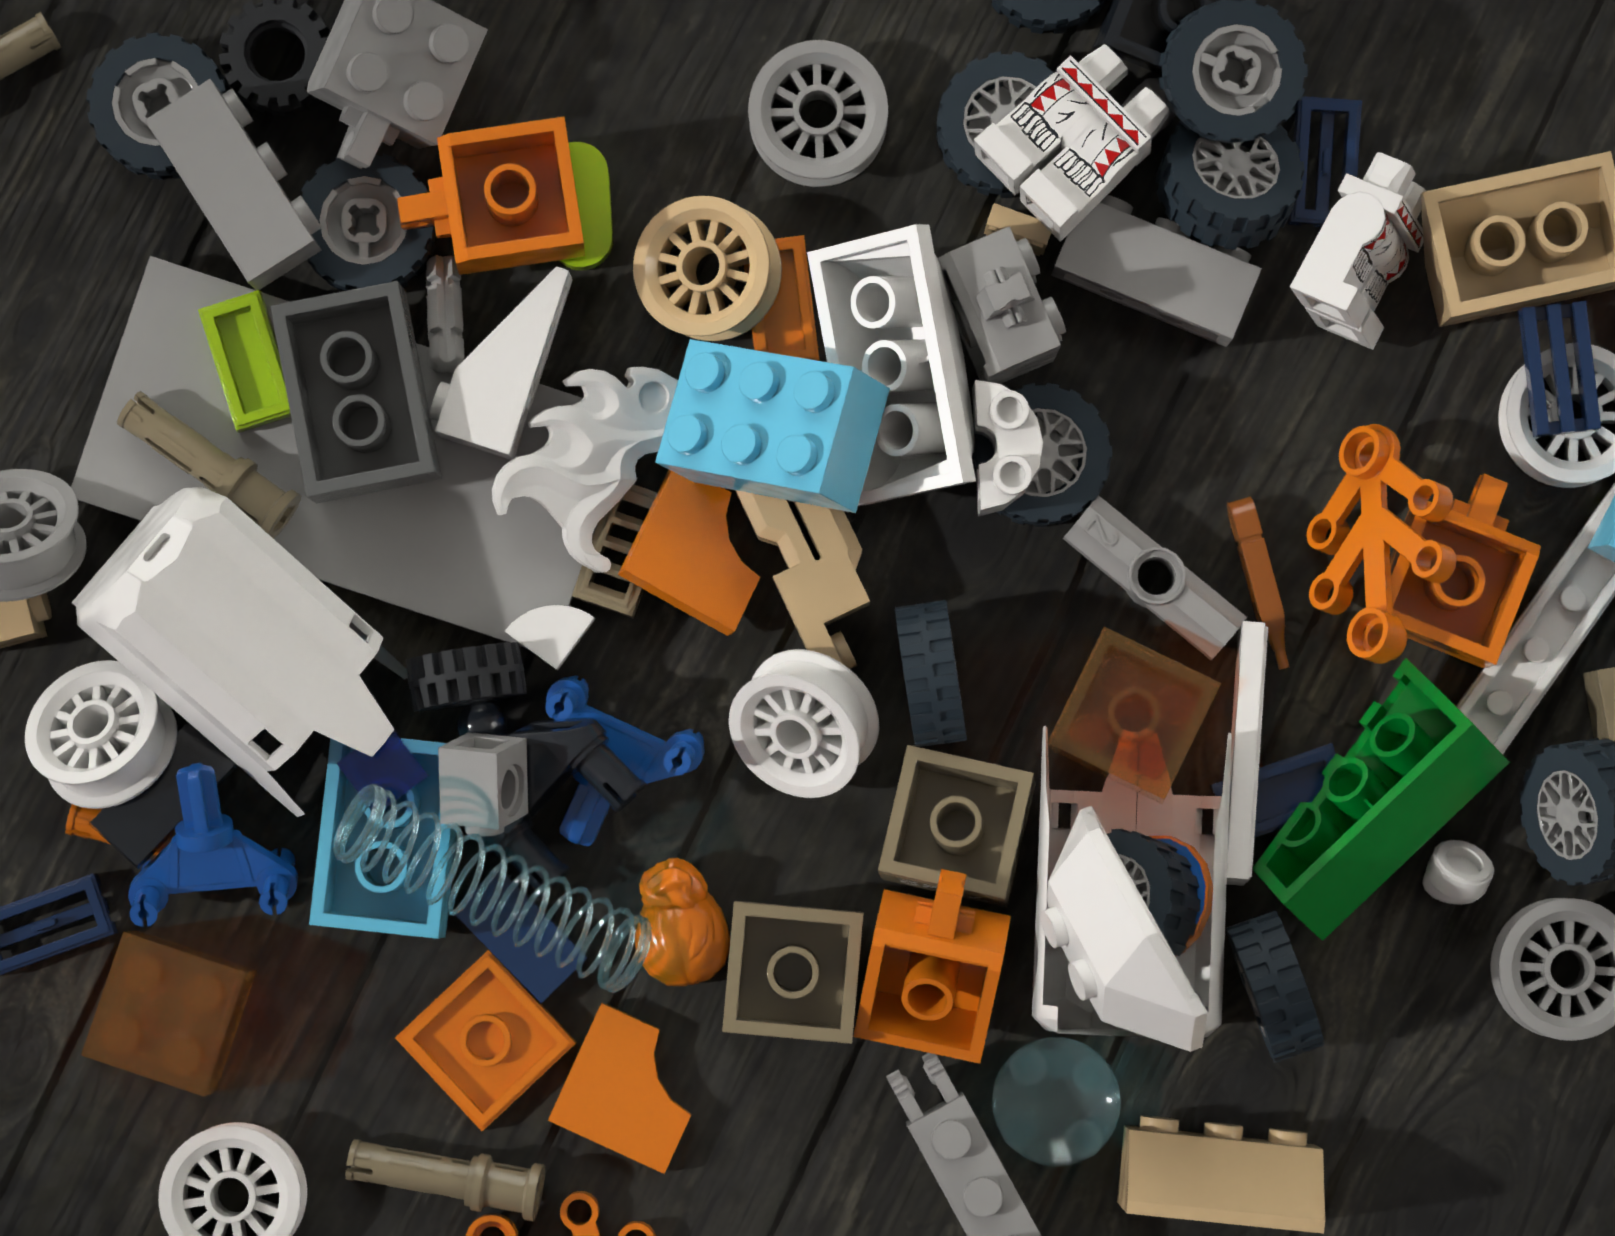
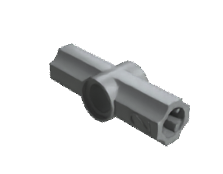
(1186, 607)

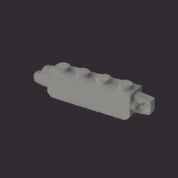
(963, 1158)

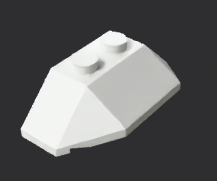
(1116, 944)

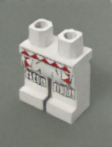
(1072, 140)
(1361, 250)

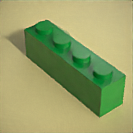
(1378, 803)

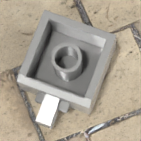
(394, 72)
(999, 307)

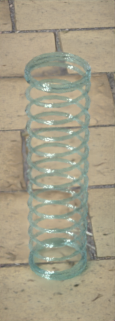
(611, 943)

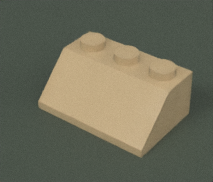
(1520, 239)
(1222, 1175)

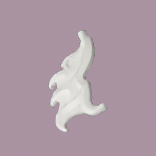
(590, 453)

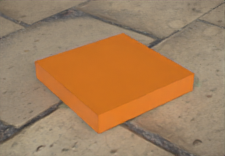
(485, 1040)

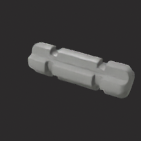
(444, 314)

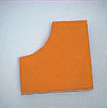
(688, 555)
(617, 1092)

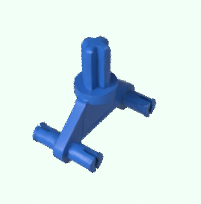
(640, 751)
(209, 856)

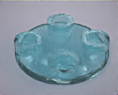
(1056, 1101)

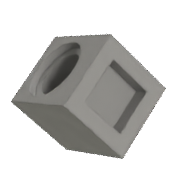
(483, 782)

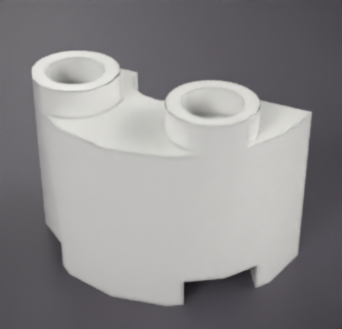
(1017, 445)

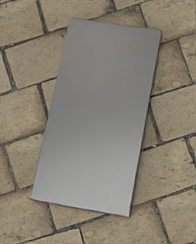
(412, 546)

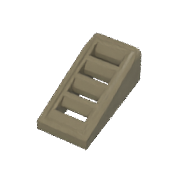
(602, 596)

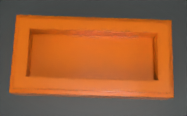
(790, 321)

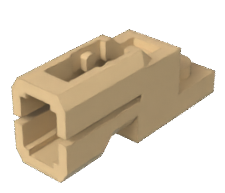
(811, 588)

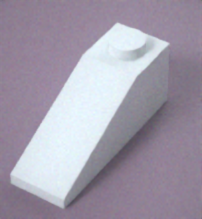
(499, 379)

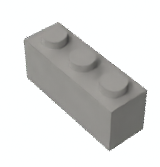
(236, 183)
(1158, 270)

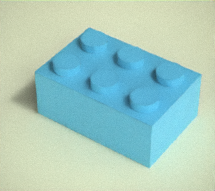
(773, 425)
(360, 899)

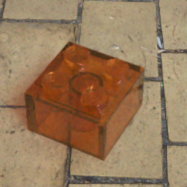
(1133, 715)
(169, 1012)

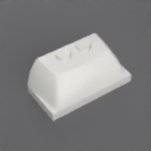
(894, 319)

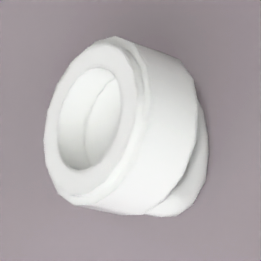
(1457, 872)

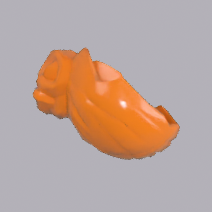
(686, 922)

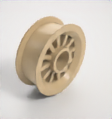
(668, 230)

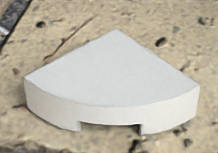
(551, 631)

